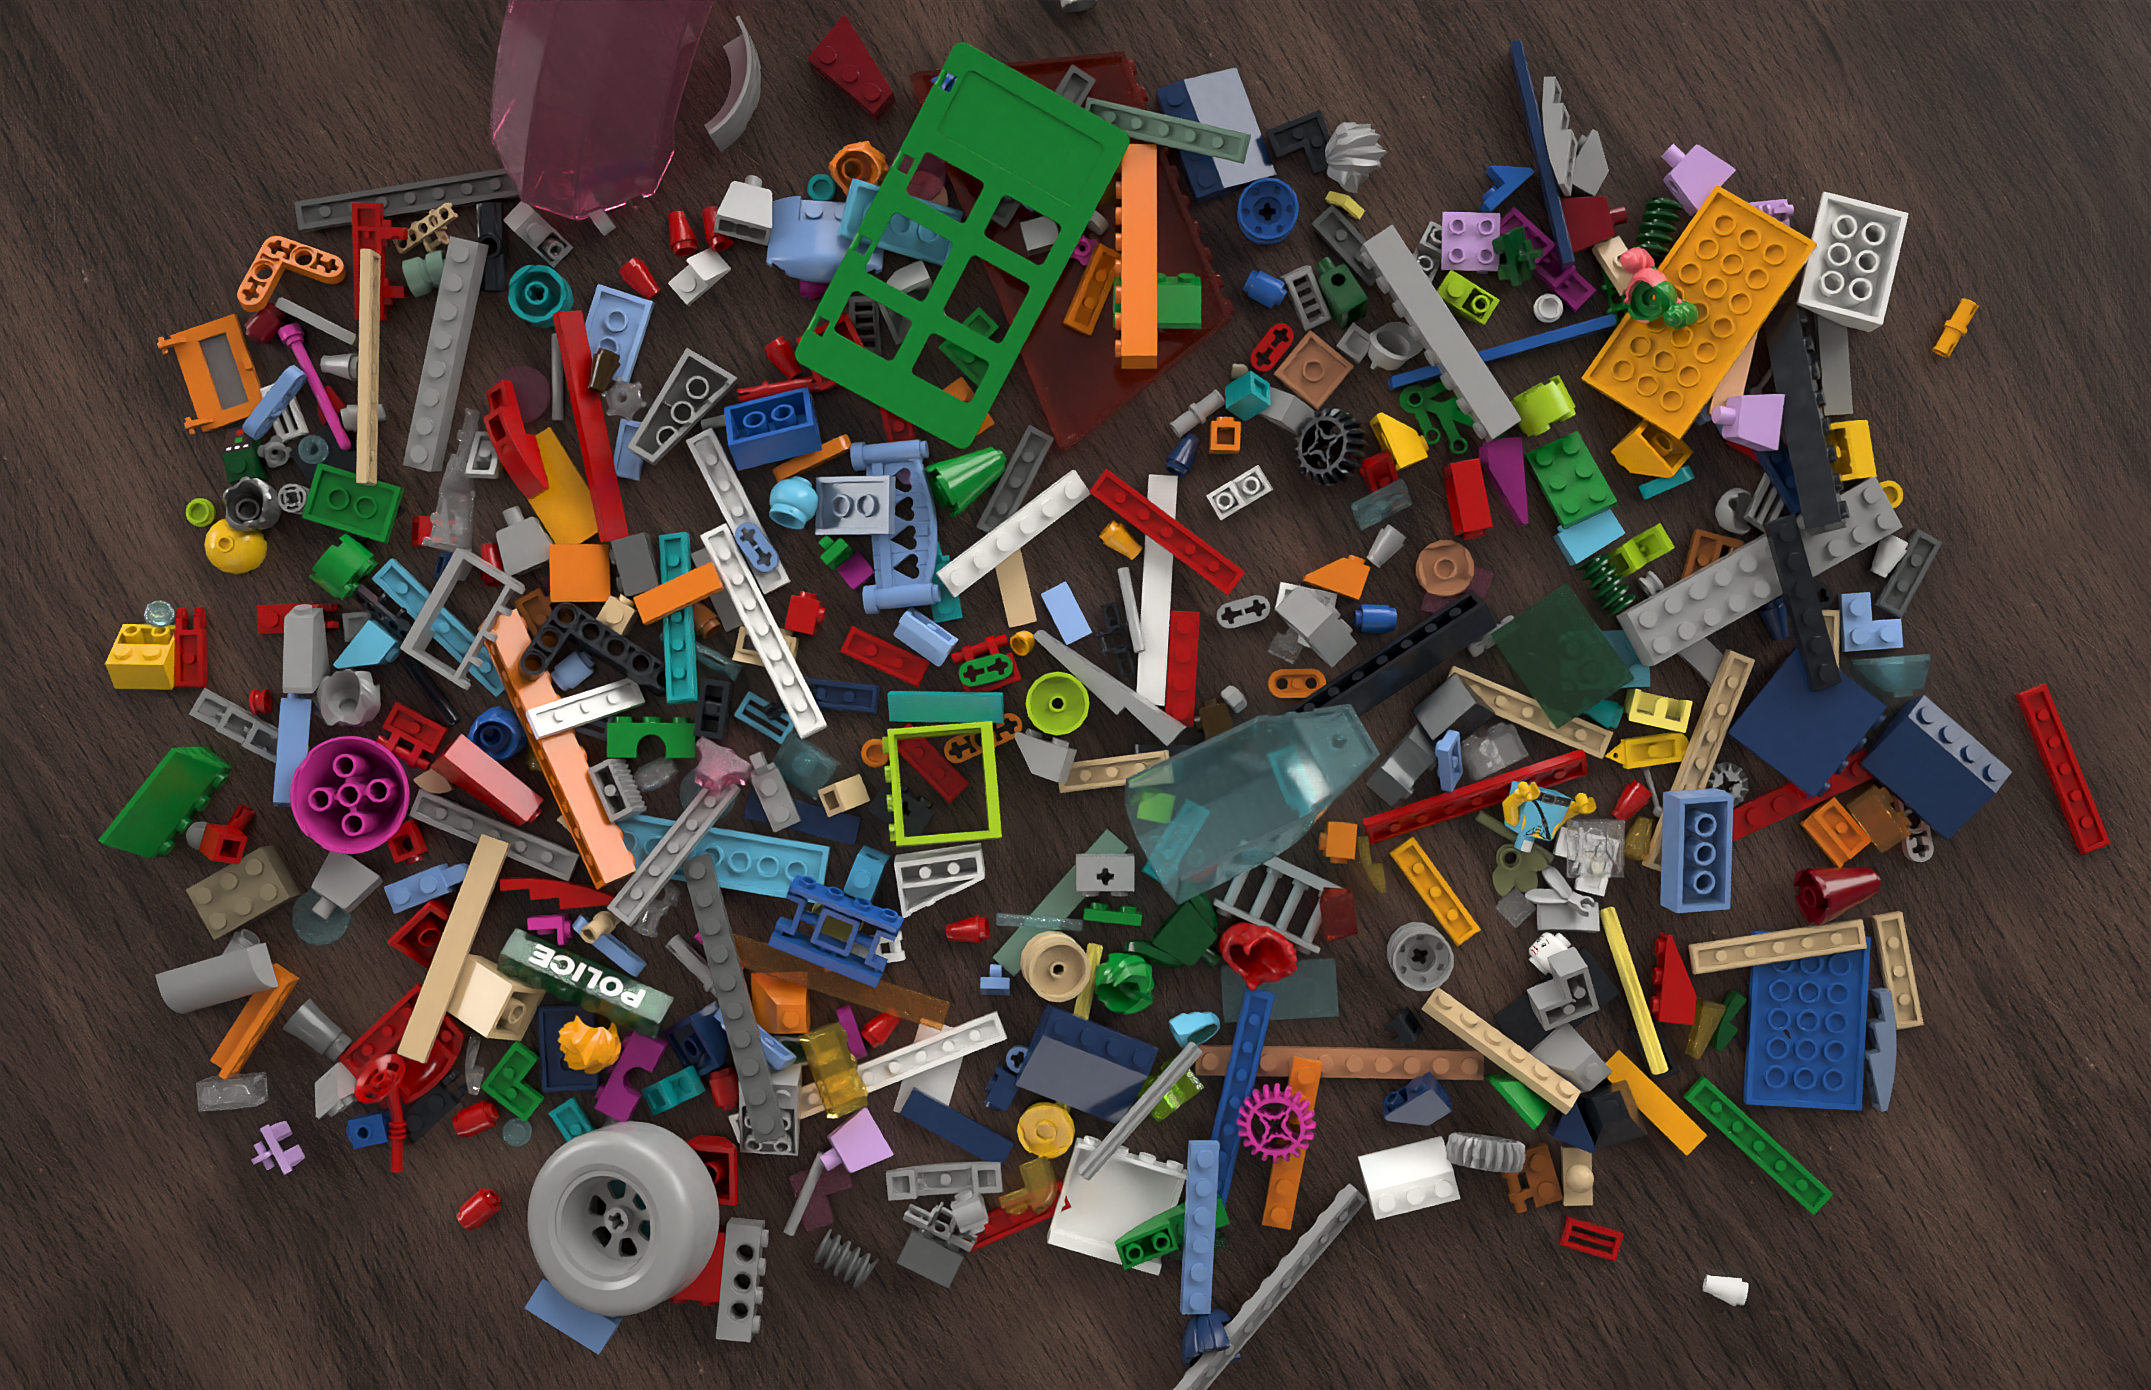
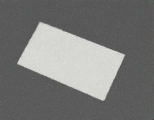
(935, 1081)

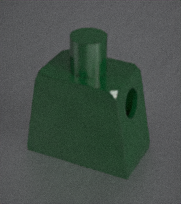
(1341, 293)

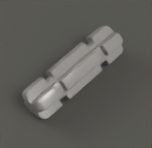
(1485, 641)

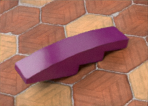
(1565, 284)

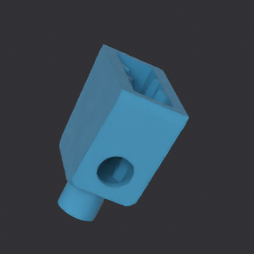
(866, 873)

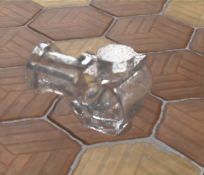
(651, 916)

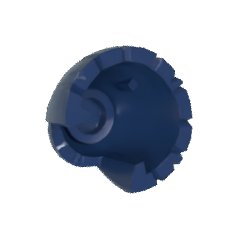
(1203, 1335)

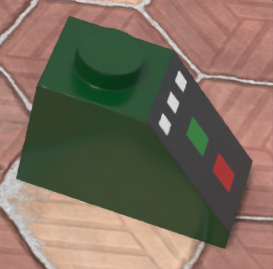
(241, 457)

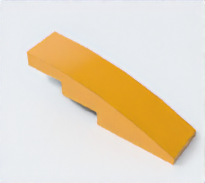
(1656, 1104)

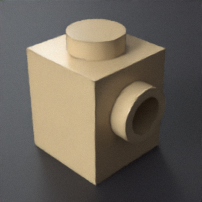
(619, 614)
(843, 795)

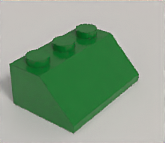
(1176, 301)

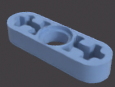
(274, 402)
(613, 948)

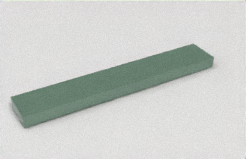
(1173, 131)
(1057, 904)

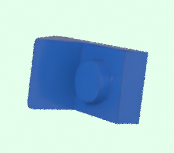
(1508, 181)

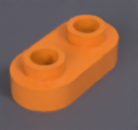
(1296, 682)

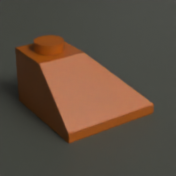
(780, 1005)

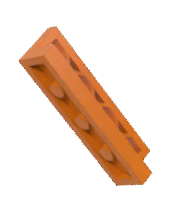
(252, 1024)

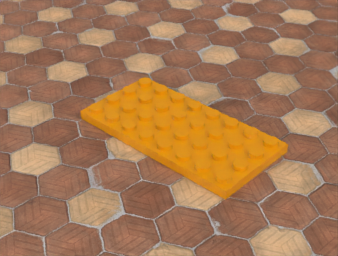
(1735, 271)

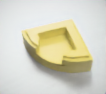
(1346, 203)

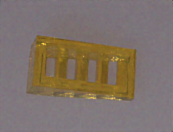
(1707, 1017)

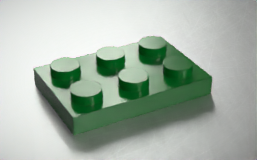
(1570, 480)
(350, 506)

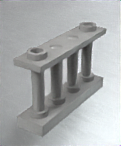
(1301, 882)

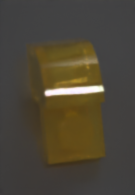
(1039, 1190)

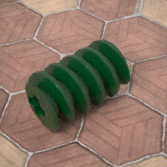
(1657, 226)
(1606, 584)

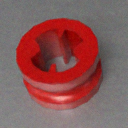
(260, 701)

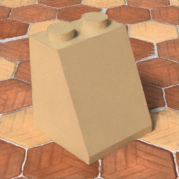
(493, 1001)

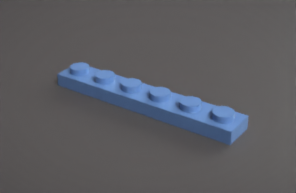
(1199, 1226)

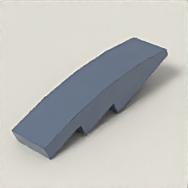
(1881, 1057)

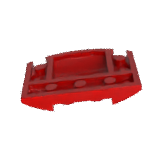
(385, 1039)

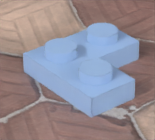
(1859, 630)

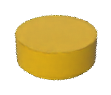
(1893, 492)

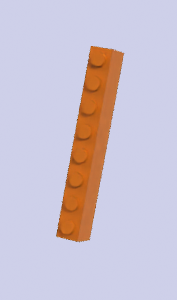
(1138, 258)

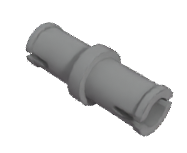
(1197, 413)

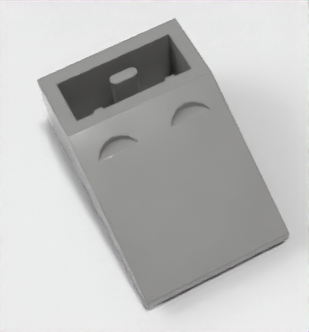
(788, 1091)

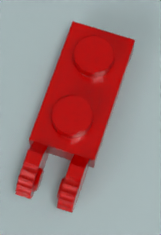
(271, 617)
(190, 649)

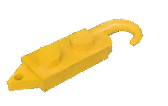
(1650, 750)

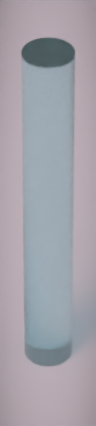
(1039, 922)

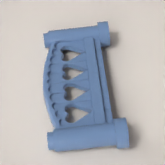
(891, 586)

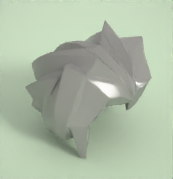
(1353, 154)
(347, 698)

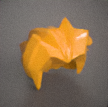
(589, 1046)

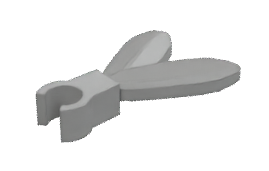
(1559, 894)

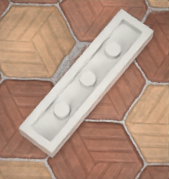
(584, 708)

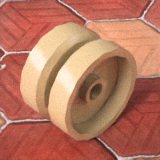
(1055, 966)

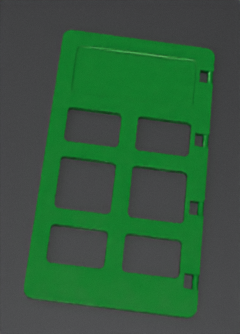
(1020, 146)

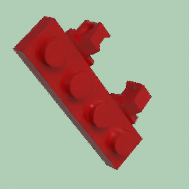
(373, 233)

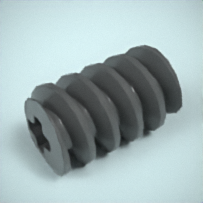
(844, 1260)

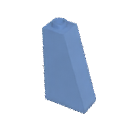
(291, 744)

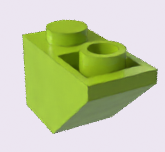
(1466, 298)

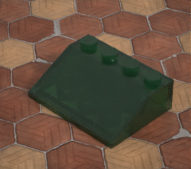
(1561, 656)

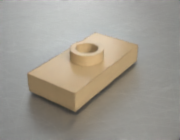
(1608, 255)

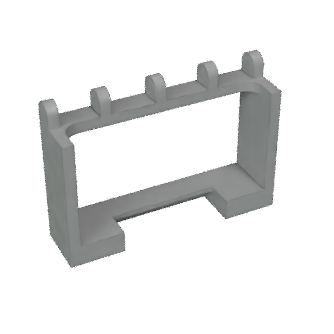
(422, 633)

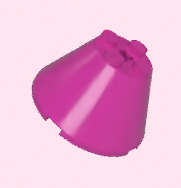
(349, 794)

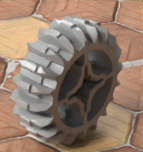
(1485, 1152)

